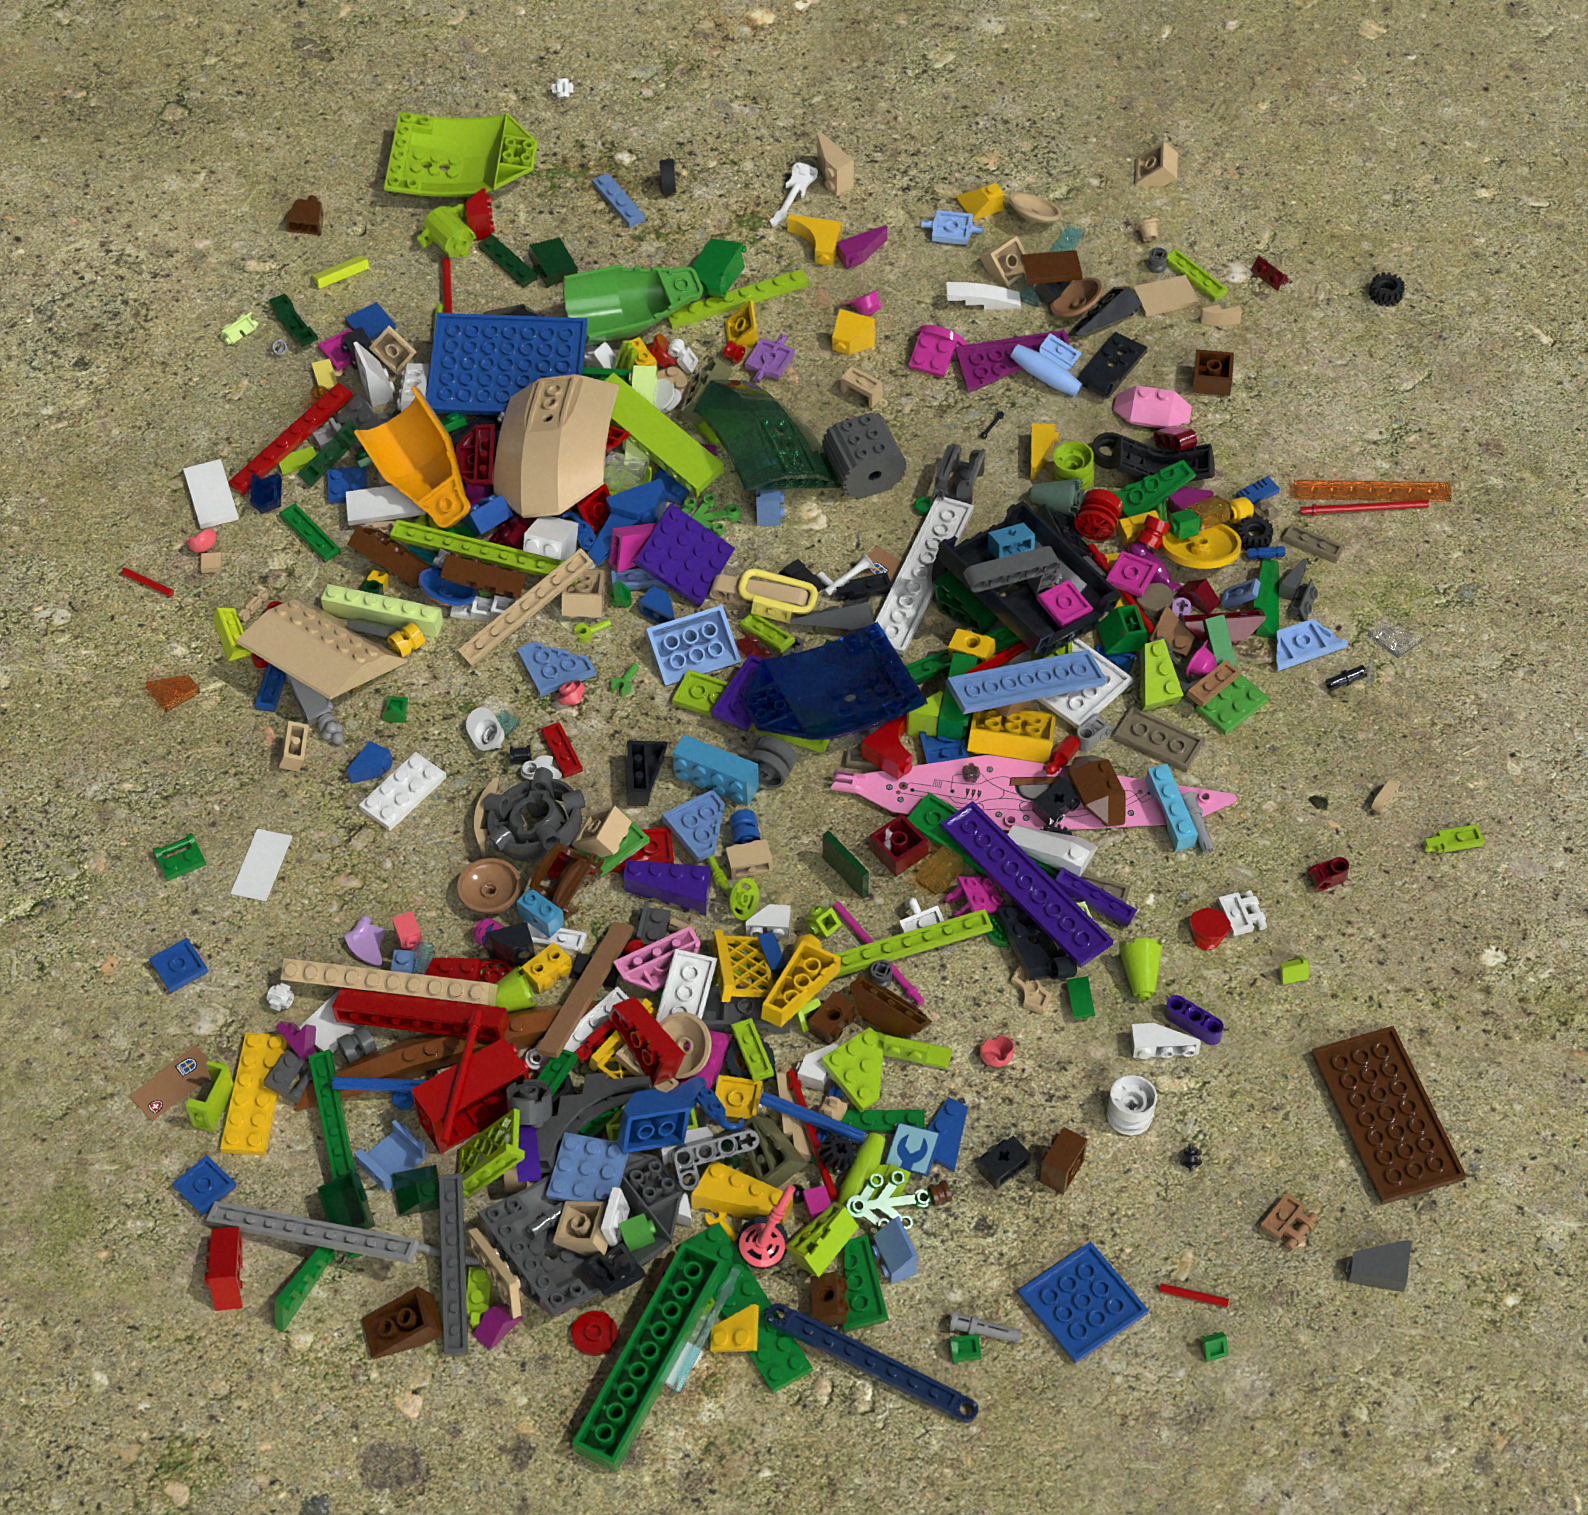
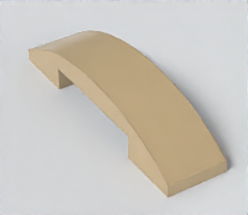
(481, 815)

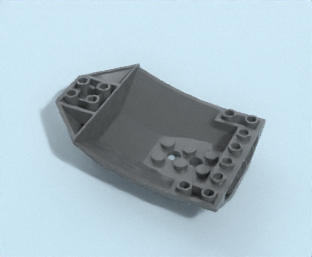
(563, 1281)

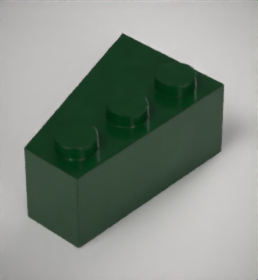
(962, 605)

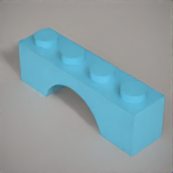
(1179, 823)

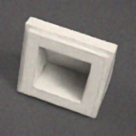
(684, 1214)

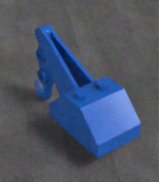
(628, 508)
(661, 1118)

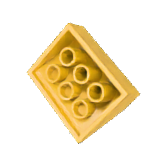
(1019, 736)

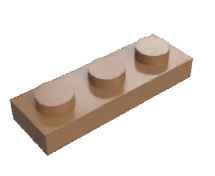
(1213, 683)

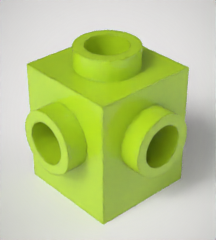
(822, 921)

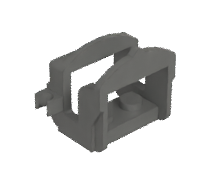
(966, 476)

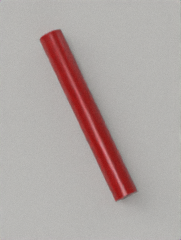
(148, 582)
(1194, 1295)

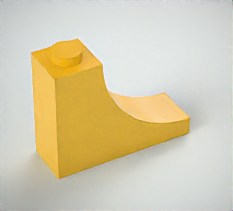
(820, 233)

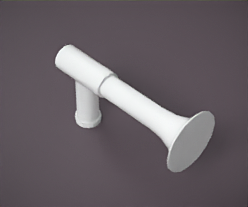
(863, 564)

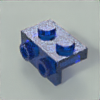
(266, 492)

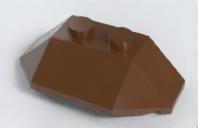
(1099, 789)
(887, 1009)

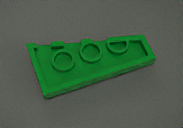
(1154, 489)
(300, 1286)
(864, 1288)

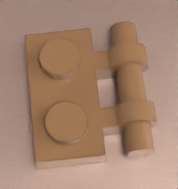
(1282, 1218)

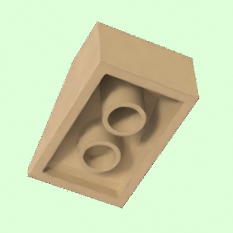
(835, 165)
(585, 597)

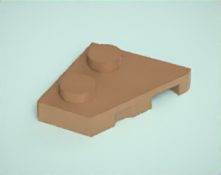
(1174, 633)

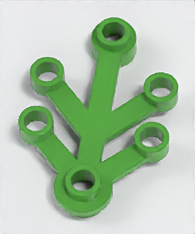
(731, 513)

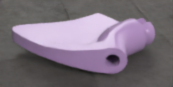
(366, 941)

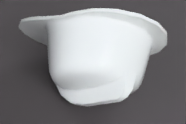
(484, 729)

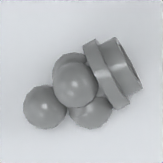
(330, 728)

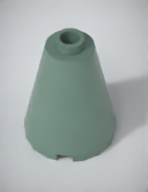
(1061, 495)

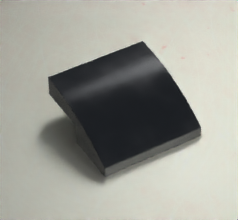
(614, 1270)

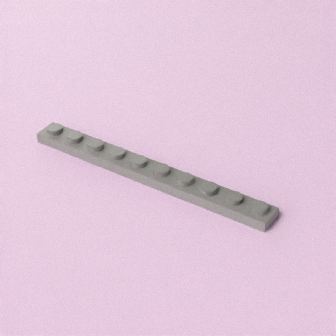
(313, 1232)

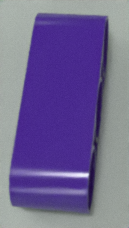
(1189, 1011)

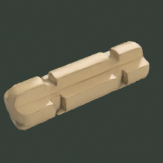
(253, 605)

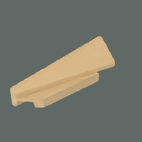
(792, 1127)

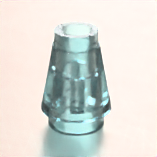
(423, 956)

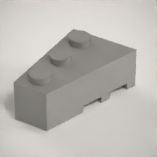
(311, 703)

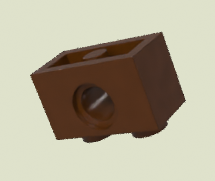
(834, 1007)
(822, 1289)

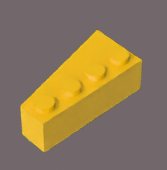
(799, 982)
(736, 1194)

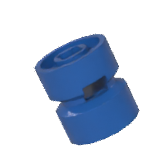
(744, 827)

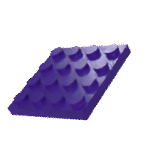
(684, 555)

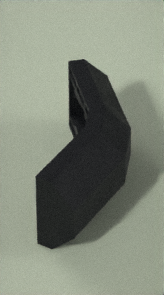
(1145, 460)

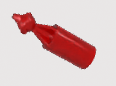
(1062, 754)

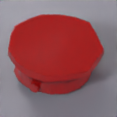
(659, 351)
(1209, 928)

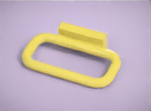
(774, 608)

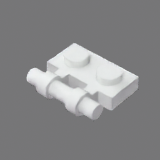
(1236, 912)

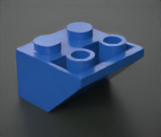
(487, 515)

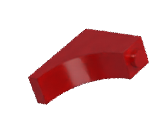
(885, 749)

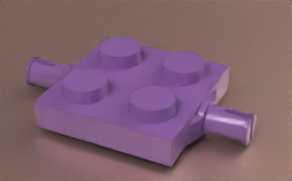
(770, 358)

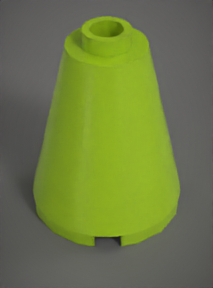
(1142, 965)
(514, 992)

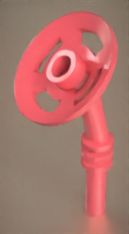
(764, 1235)

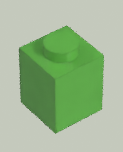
(637, 1232)

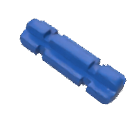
(1265, 552)

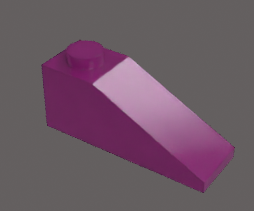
(860, 247)

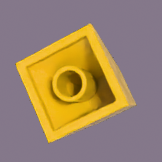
(982, 200)
(853, 333)

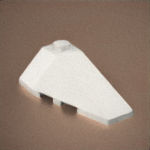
(1054, 848)

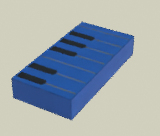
(1257, 491)

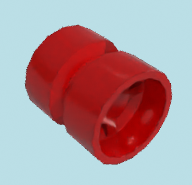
(1153, 531)

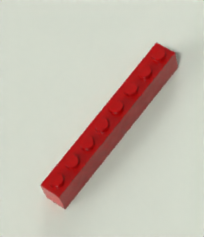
(417, 1014)

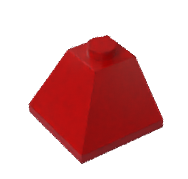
(594, 508)

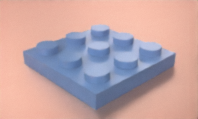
(586, 1169)

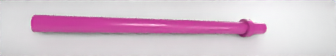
(911, 991)

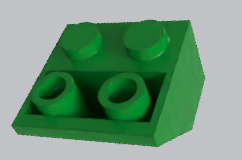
(1122, 630)

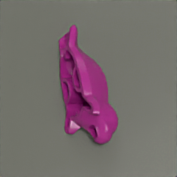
(1162, 574)

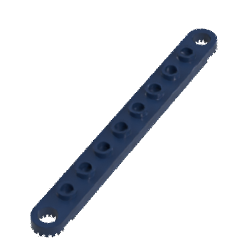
(872, 1362)

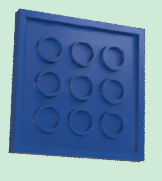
(1083, 1302)

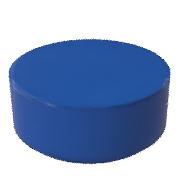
(402, 1100)

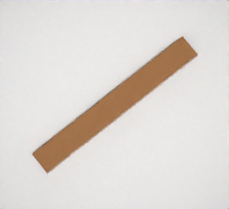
(585, 990)

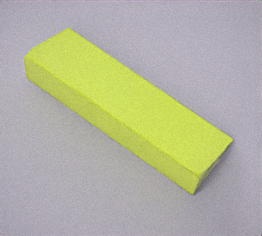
(340, 271)
(229, 630)

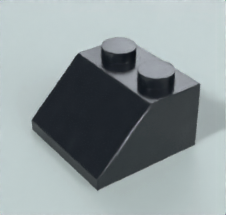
(511, 944)

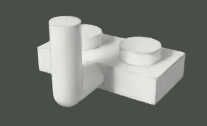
(919, 918)

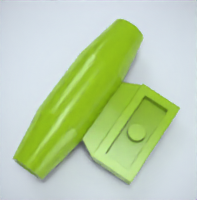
(866, 1165)

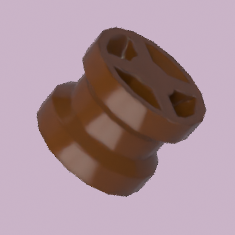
(939, 1193)

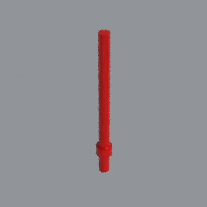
(1101, 561)

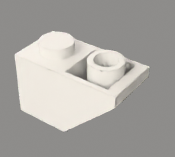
(770, 919)

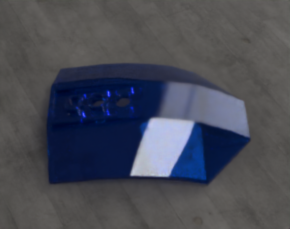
(807, 689)

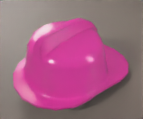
(865, 304)
(1202, 662)

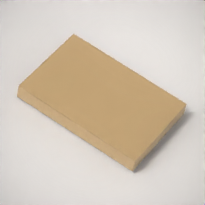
(1165, 295)

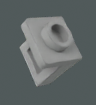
(325, 434)

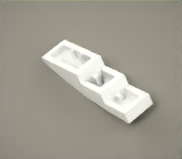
(982, 294)
(483, 609)

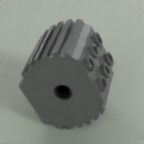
(864, 455)

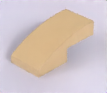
(1220, 317)

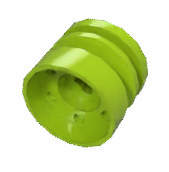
(1074, 461)

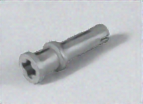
(1196, 815)
(973, 1325)

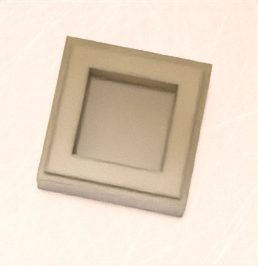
(211, 562)

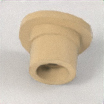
(1148, 229)

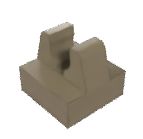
(1265, 509)

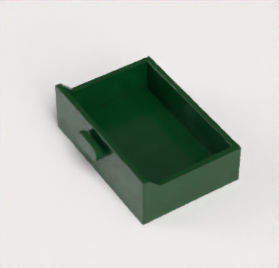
(551, 261)
(346, 1201)

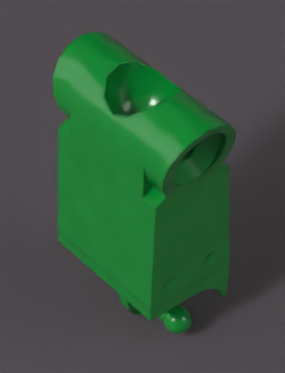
(719, 266)

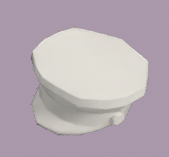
(666, 396)

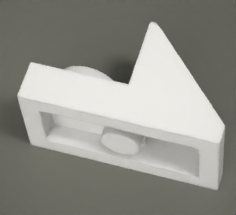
(600, 356)

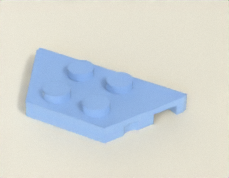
(1304, 643)

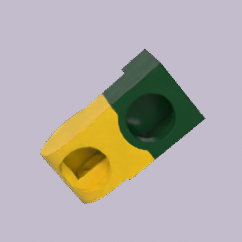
(377, 582)

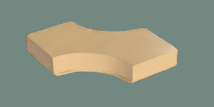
(1035, 995)

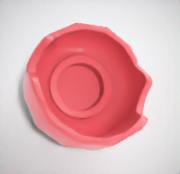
(203, 541)
(997, 1051)

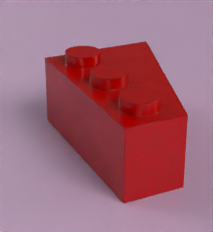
(225, 1268)

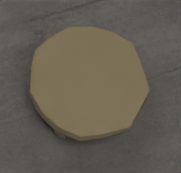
(1155, 600)

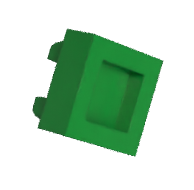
(621, 595)
(1214, 1346)

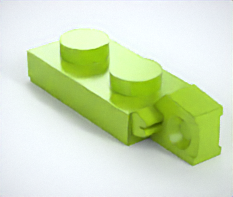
(1454, 839)
(478, 1294)

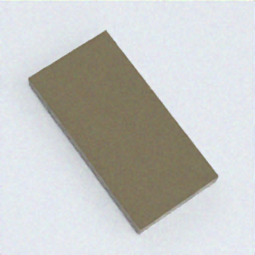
(1159, 739)

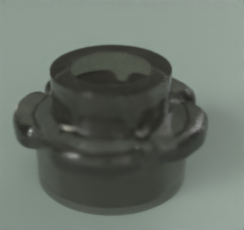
(971, 772)

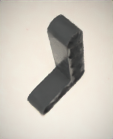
(1037, 566)

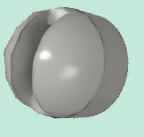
(281, 349)

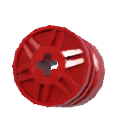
(1098, 514)

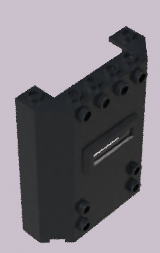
(1020, 608)

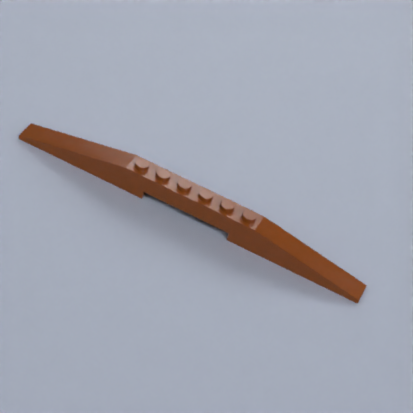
(430, 1051)

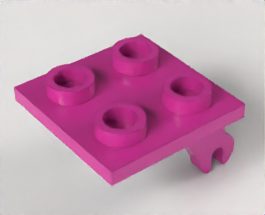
(980, 895)

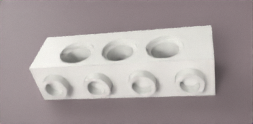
(414, 375)

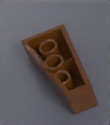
(388, 554)
(481, 576)

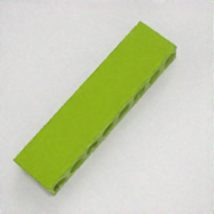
(663, 440)

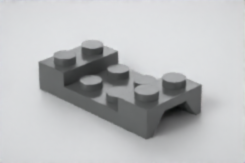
(721, 1015)

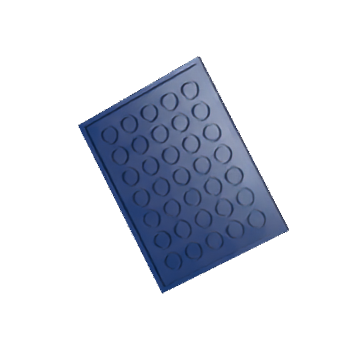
(489, 358)

